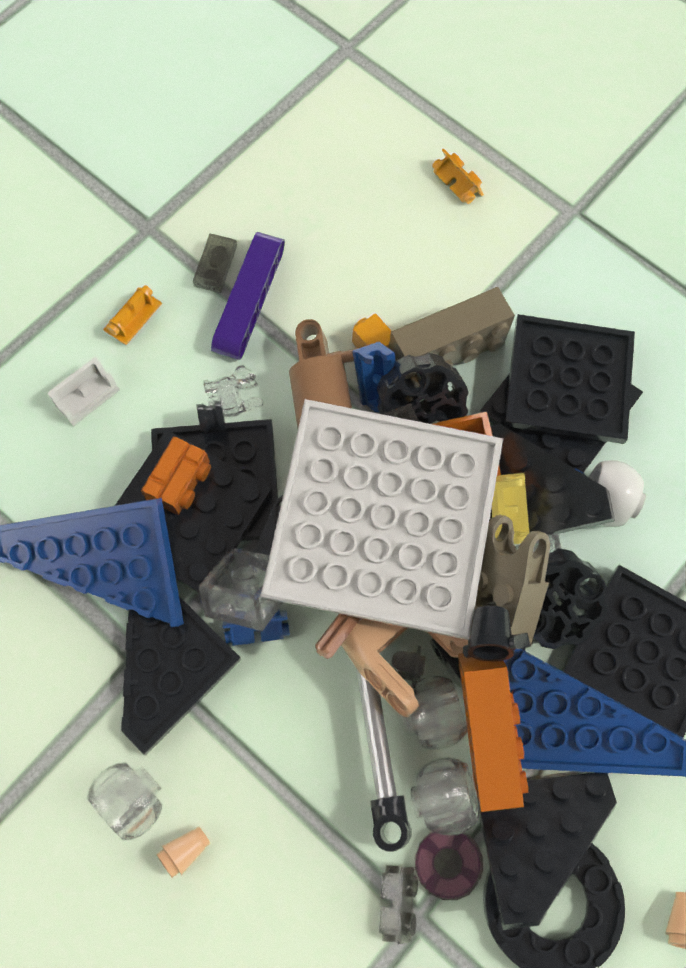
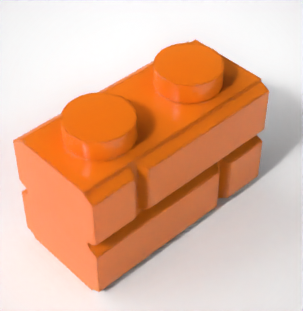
(177, 475)

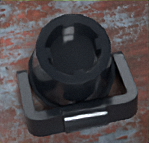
(492, 635)

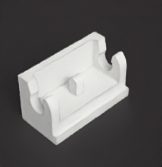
(83, 391)

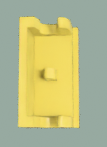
(511, 501)

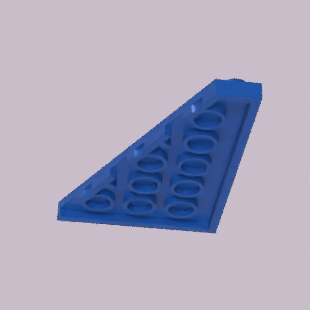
(105, 552)
(582, 729)

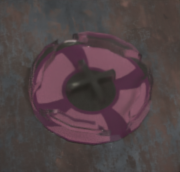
(448, 865)

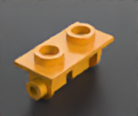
(466, 183)
(133, 315)

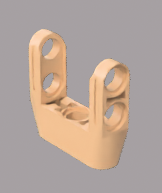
(364, 650)

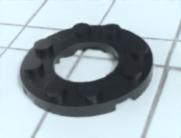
(585, 947)

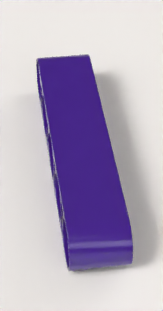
(248, 296)

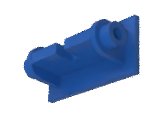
(273, 631)

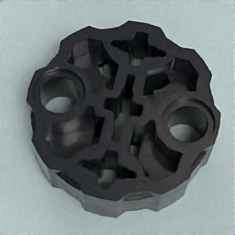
(427, 384)
(580, 605)

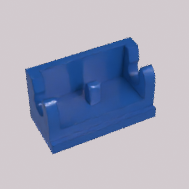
(371, 364)

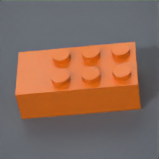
(493, 734)

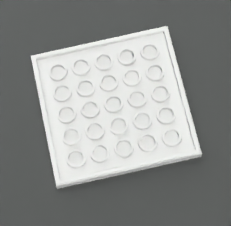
(384, 519)

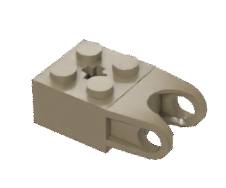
(514, 576)

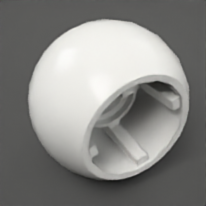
(624, 488)

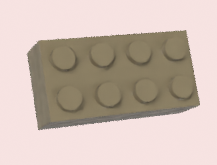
(457, 331)

